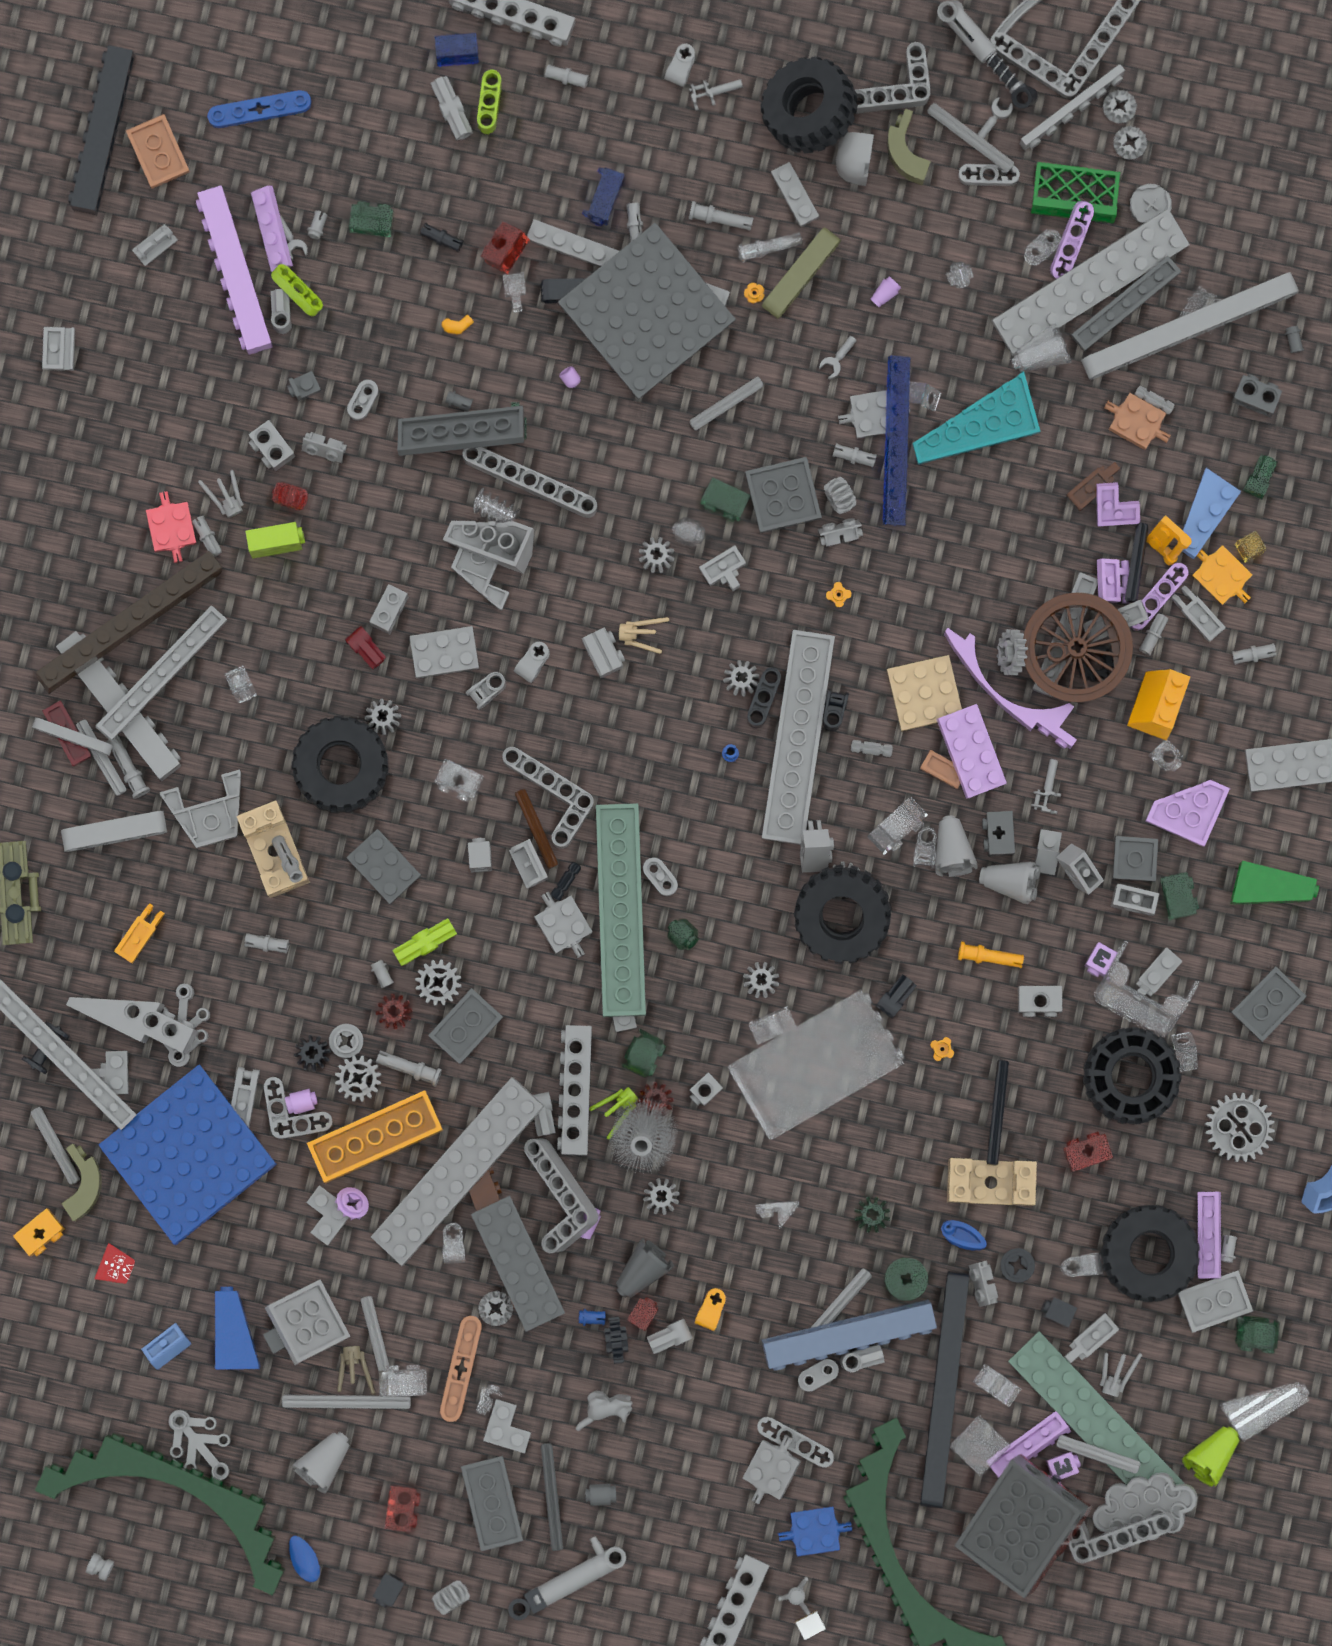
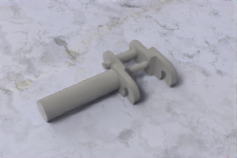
(713, 91)
(1048, 788)

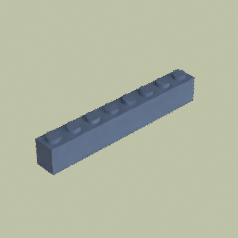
(849, 1334)

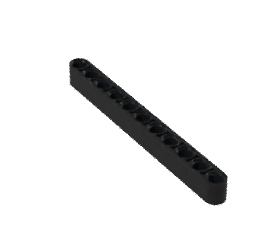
(944, 1390)

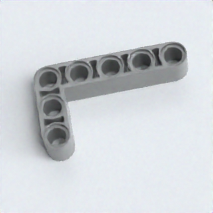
(908, 90)
(554, 789)
(563, 1195)
(1113, 1540)

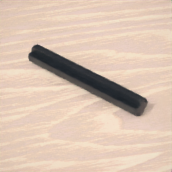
(1136, 562)

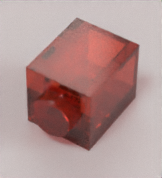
(643, 1313)

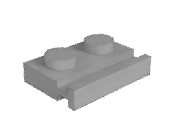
(58, 348)

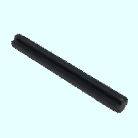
(997, 1112)

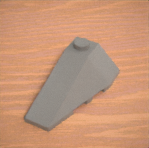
(502, 543)

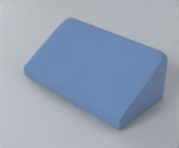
(166, 1346)

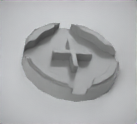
(1148, 202)

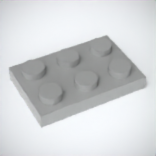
(444, 652)
(1215, 1301)

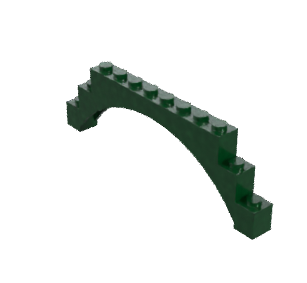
(234, 1507)
(870, 1508)

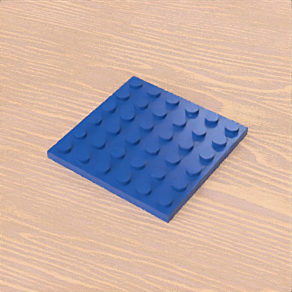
(187, 1154)

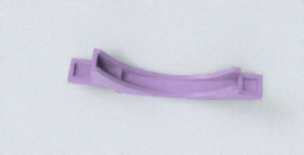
(1046, 719)

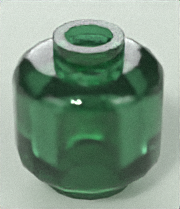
(682, 934)

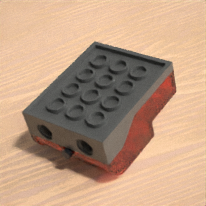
(1023, 1525)

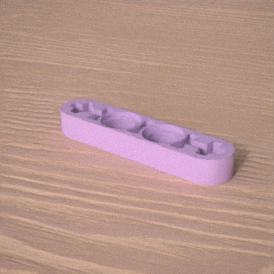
(1068, 239)
(1161, 598)

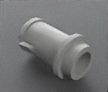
(317, 225)
(381, 973)
(1228, 1249)

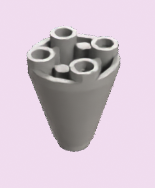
(1012, 880)

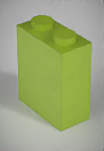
(275, 540)

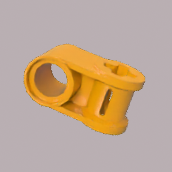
(710, 1313)

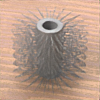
(643, 1135)

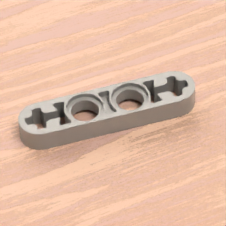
(72, 736)
(797, 1439)

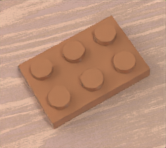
(157, 151)

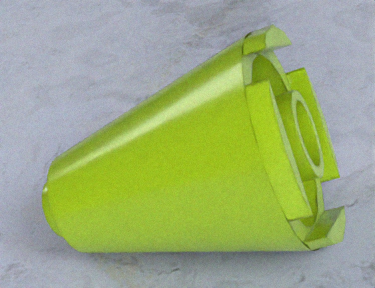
(1212, 1456)

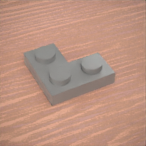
(332, 1218)
(500, 1429)

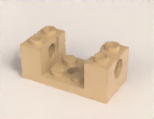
(259, 829)
(1014, 1182)

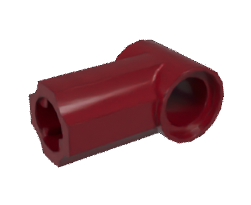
(362, 643)

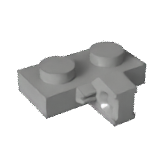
(724, 568)
(115, 1071)

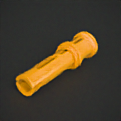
(980, 954)

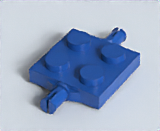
(815, 1531)

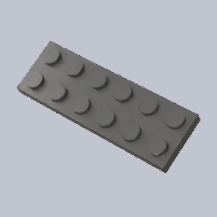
(460, 430)
(518, 1263)

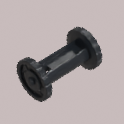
(39, 1057)

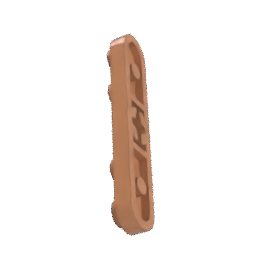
(456, 1389)

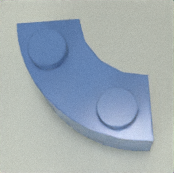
(1318, 1194)

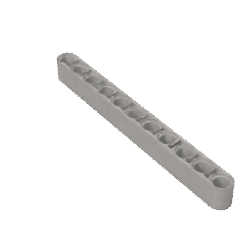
(1190, 326)

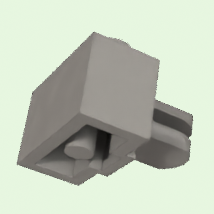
(815, 848)

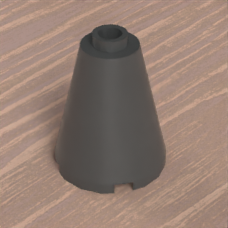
(642, 1269)

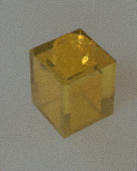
(1250, 546)

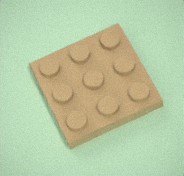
(923, 692)

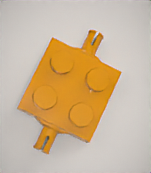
(1222, 575)

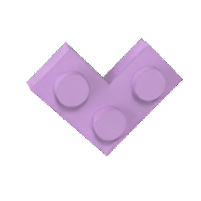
(1112, 511)

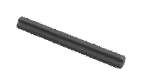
(551, 1497)

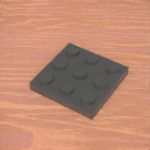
(783, 495)

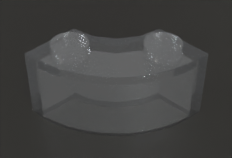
(897, 826)

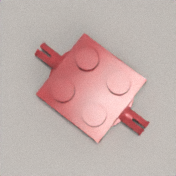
(171, 527)

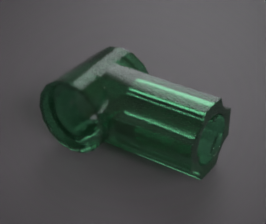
(1259, 480)

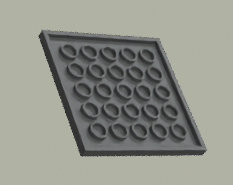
(646, 311)

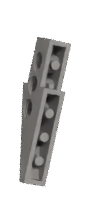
(118, 1016)

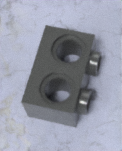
(1255, 401)

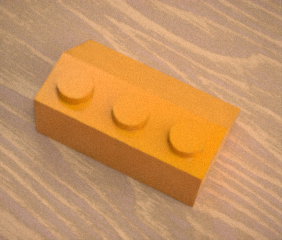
(1158, 702)

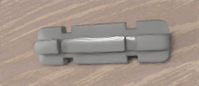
(1154, 399)
(871, 748)

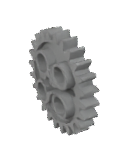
(1254, 1114)

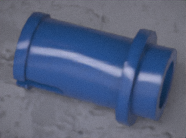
(730, 758)
(591, 1317)

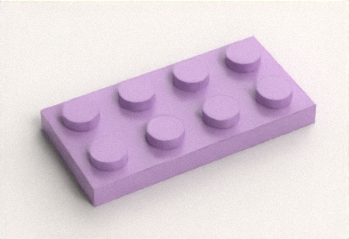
(971, 751)

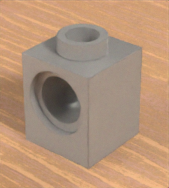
(709, 1081)

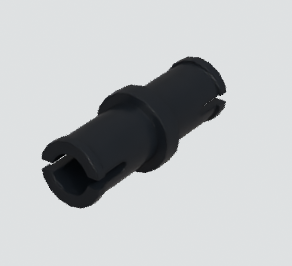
(441, 237)

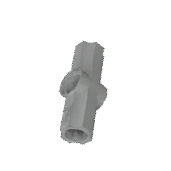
(451, 108)

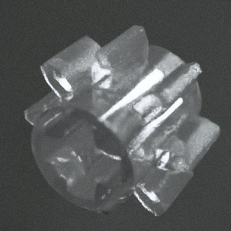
(959, 275)

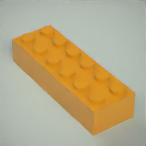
(375, 1136)

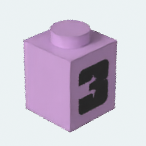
(1100, 960)
(1064, 1465)

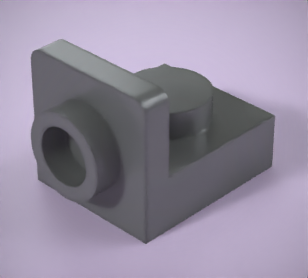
(303, 386)

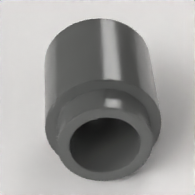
(601, 1494)

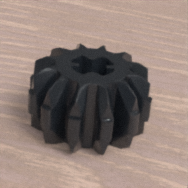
(317, 1057)

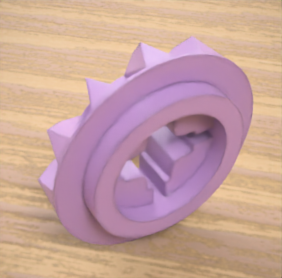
(352, 1195)

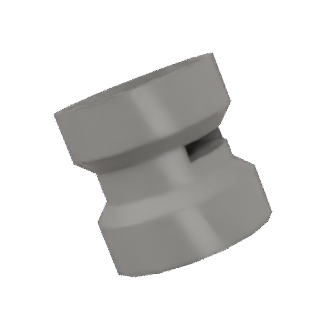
(100, 1567)

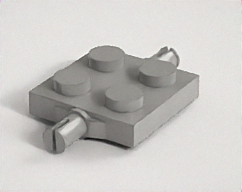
(867, 414)
(563, 924)
(772, 1469)

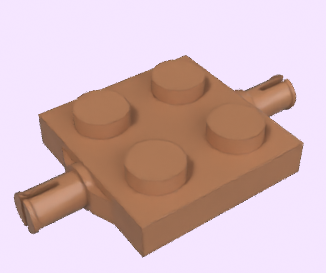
(1137, 421)

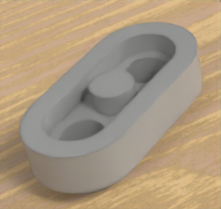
(362, 400)
(660, 877)
(818, 1375)

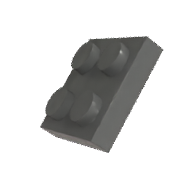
(1135, 859)

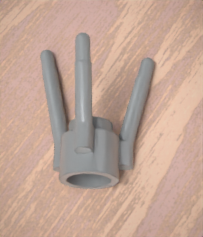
(231, 505)
(1112, 1385)
(797, 1596)

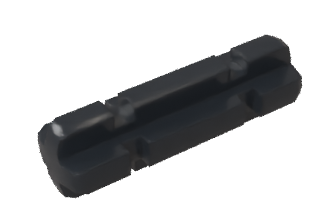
(565, 881)

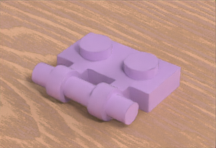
(1109, 579)

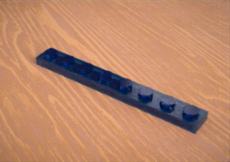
(896, 440)

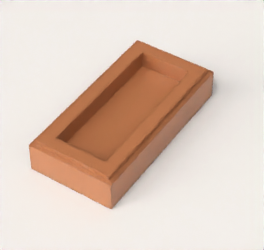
(941, 769)

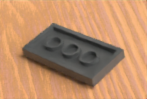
(492, 1503)

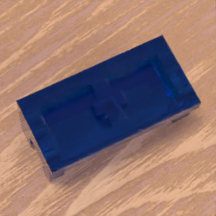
(456, 49)

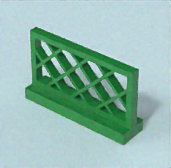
(1063, 208)

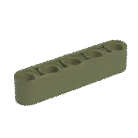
(801, 273)

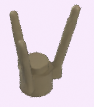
(351, 1356)

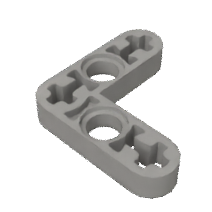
(283, 1117)

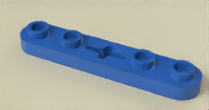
(238, 113)

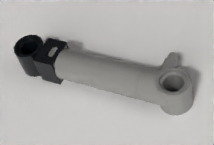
(569, 1581)

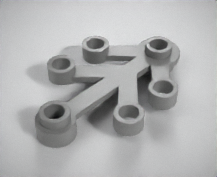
(182, 1014)
(197, 1441)

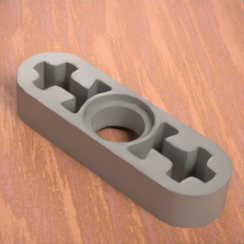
(982, 167)

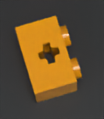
(27, 1235)

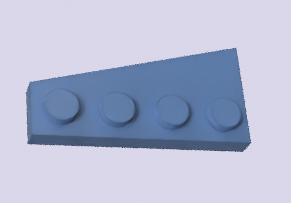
(1208, 508)

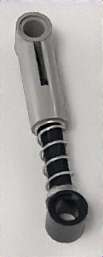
(985, 51)

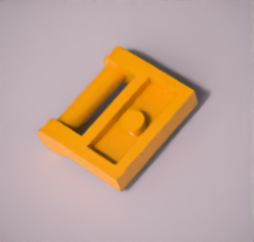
(1163, 535)

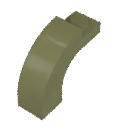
(901, 157)
(90, 1187)

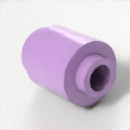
(301, 1101)

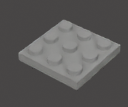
(307, 1322)

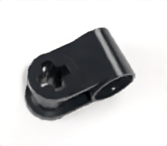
(834, 706)

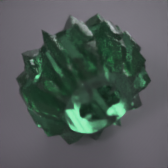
(876, 1208)

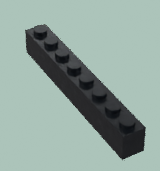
(102, 130)

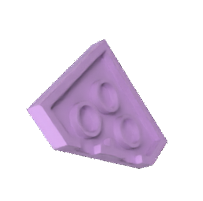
(1190, 811)

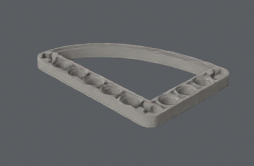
(1045, 66)

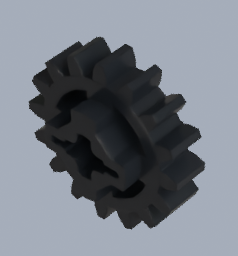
(616, 1340)

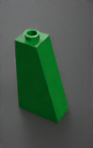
(1268, 885)

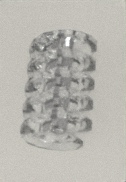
(493, 508)

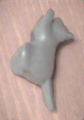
(602, 1406)

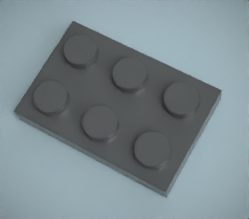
(383, 866)
(1268, 1004)
(465, 1026)

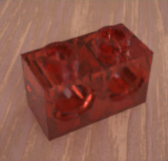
(396, 1507)

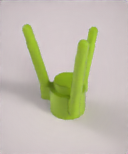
(624, 1096)

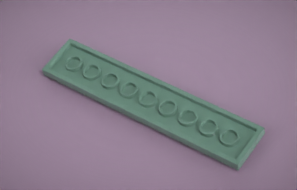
(620, 910)
(1084, 1407)

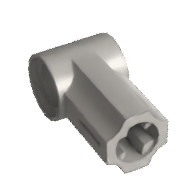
(280, 309)
(544, 1120)
(672, 1335)
(864, 1358)

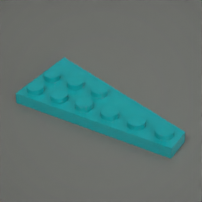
(990, 421)

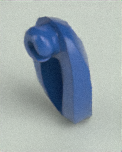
(963, 1235)
(304, 1559)

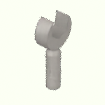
(997, 113)
(293, 244)
(834, 362)

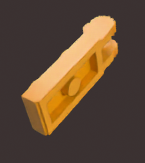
(138, 935)

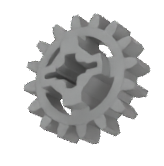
(1011, 652)
(426, 991)
(363, 1086)

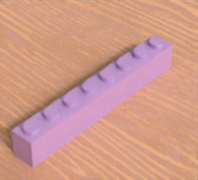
(234, 269)

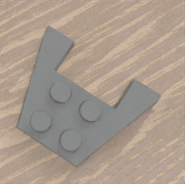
(478, 574)
(211, 820)

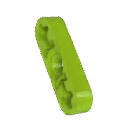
(283, 275)

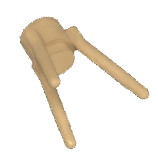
(628, 632)

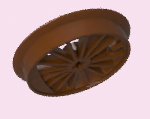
(1119, 638)

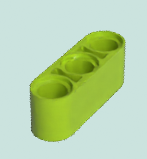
(493, 92)

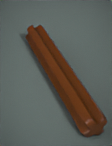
(536, 828)

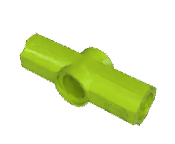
(424, 942)

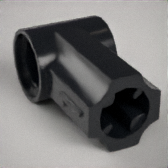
(893, 1000)

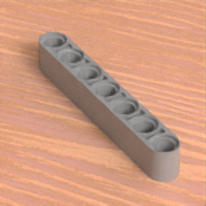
(535, 489)

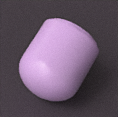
(570, 377)

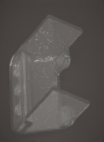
(1135, 1006)

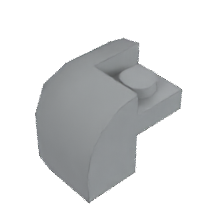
(854, 157)

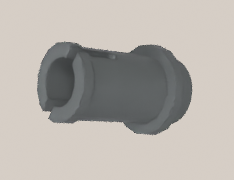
(1294, 339)
(458, 401)

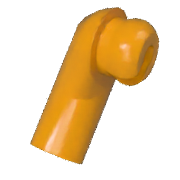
(457, 327)

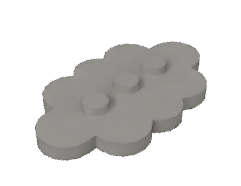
(1143, 1499)

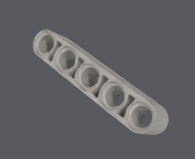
(113, 831)

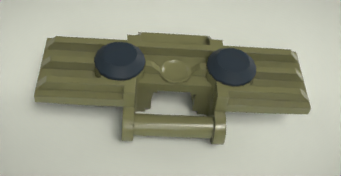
(16, 918)

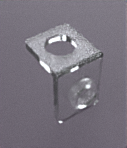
(919, 395)
(1186, 1052)

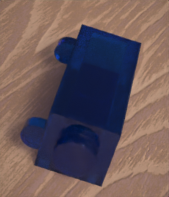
(605, 196)

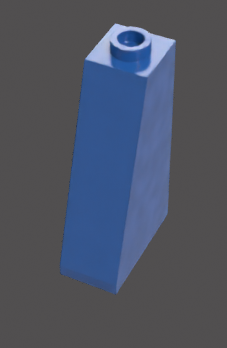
(232, 1333)

